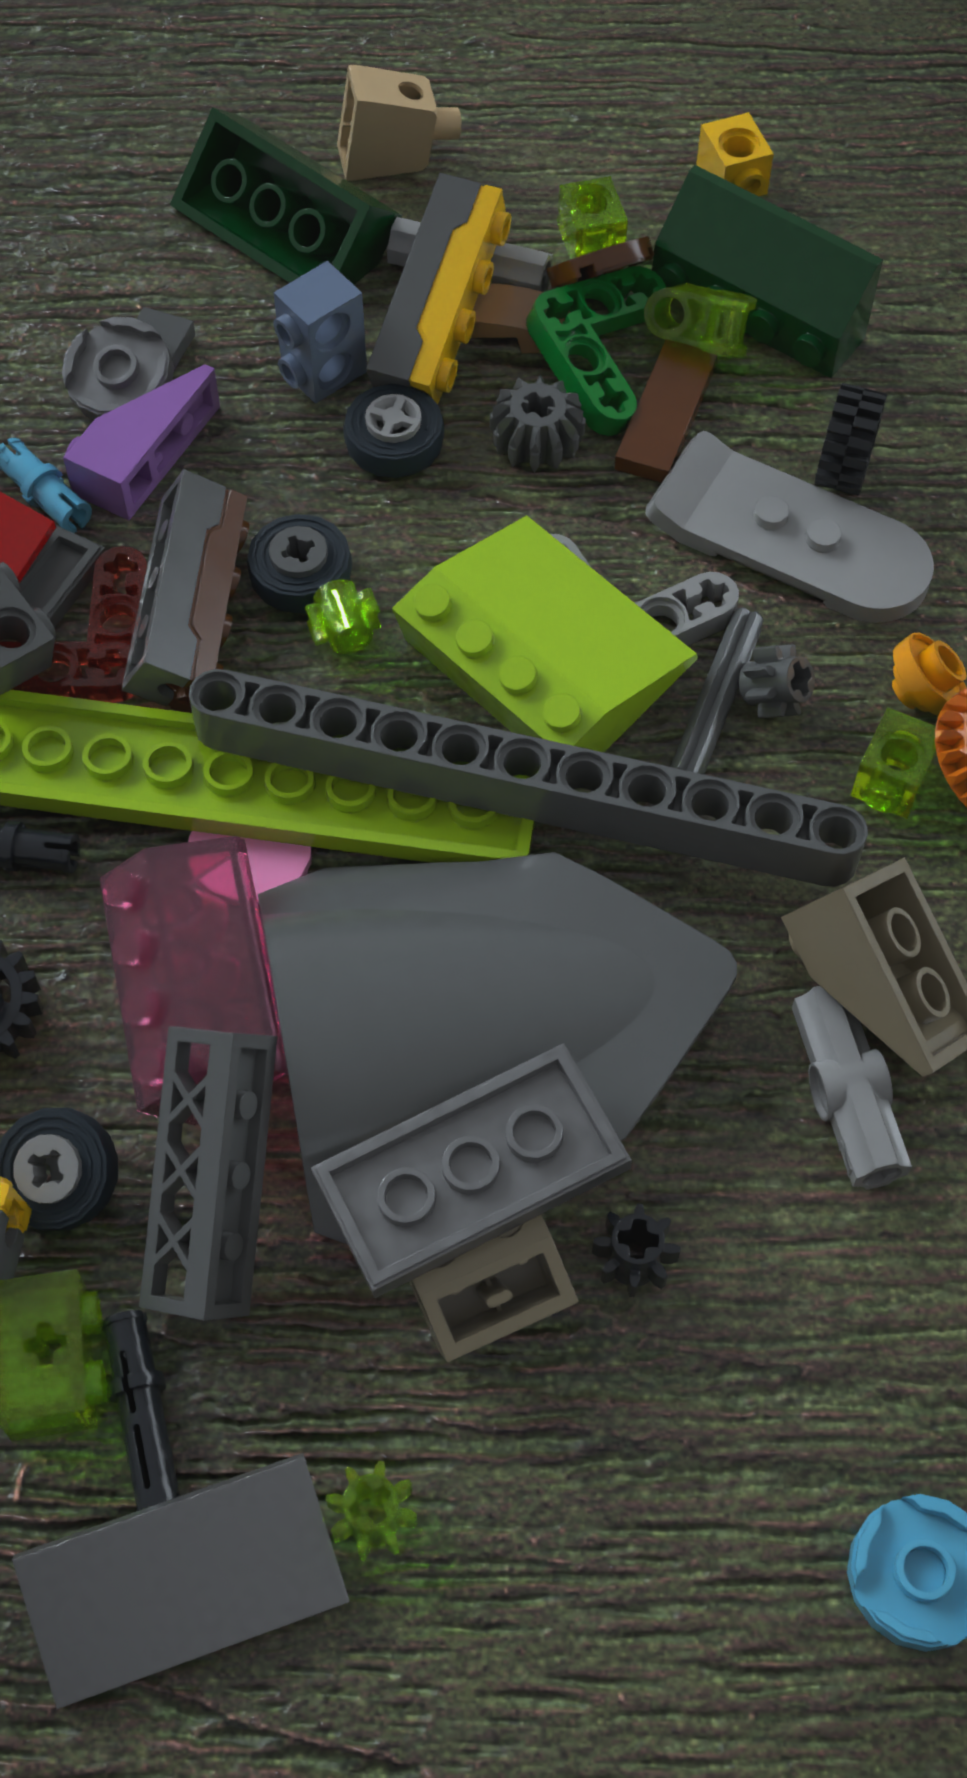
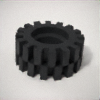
(850, 438)

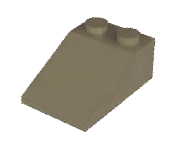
(887, 964)

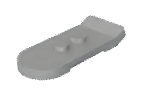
(792, 532)

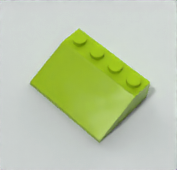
(541, 638)

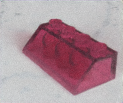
(187, 955)

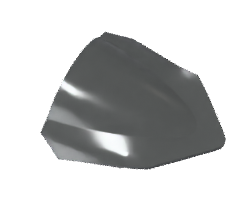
(453, 972)

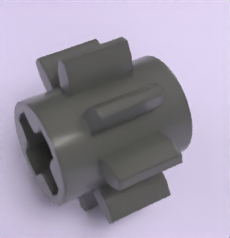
(776, 681)

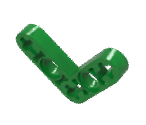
(580, 336)

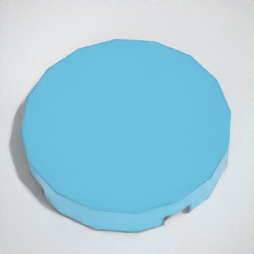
(913, 1572)

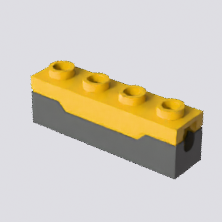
(440, 287)

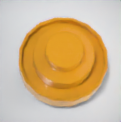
(926, 673)

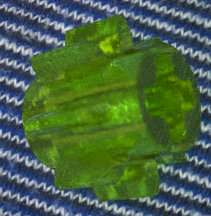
(343, 616)
(380, 1491)

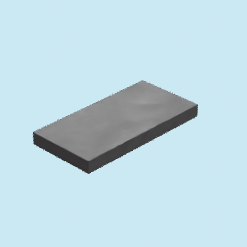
(470, 1169)
(179, 1580)

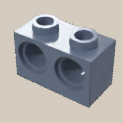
(320, 332)

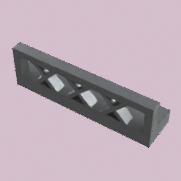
(220, 1174)

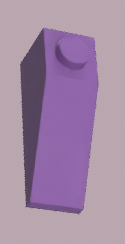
(138, 443)

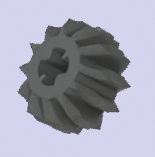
(537, 423)

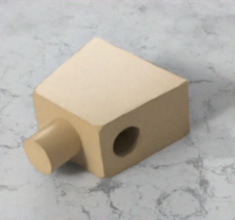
(390, 123)

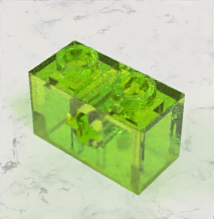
(59, 1395)

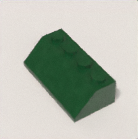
(279, 202)
(806, 281)

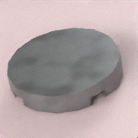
(115, 365)

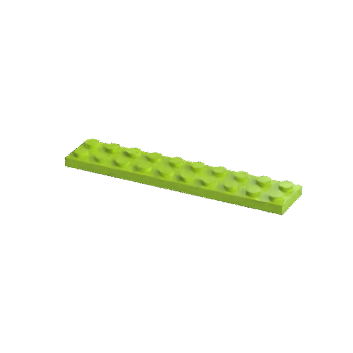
(157, 772)

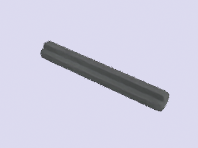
(718, 692)

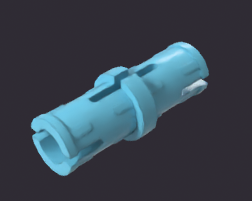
(43, 486)

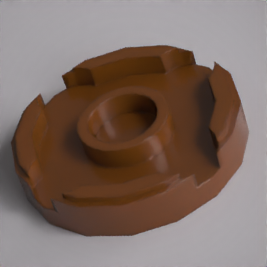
(601, 262)

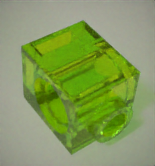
(590, 216)
(901, 743)

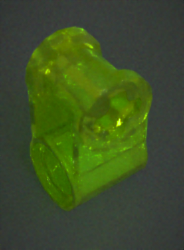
(711, 320)

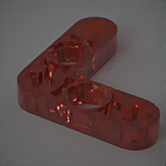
(102, 647)

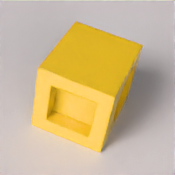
(736, 153)

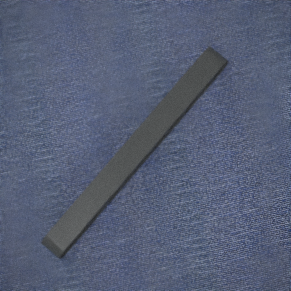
(554, 772)

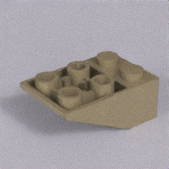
(494, 1289)

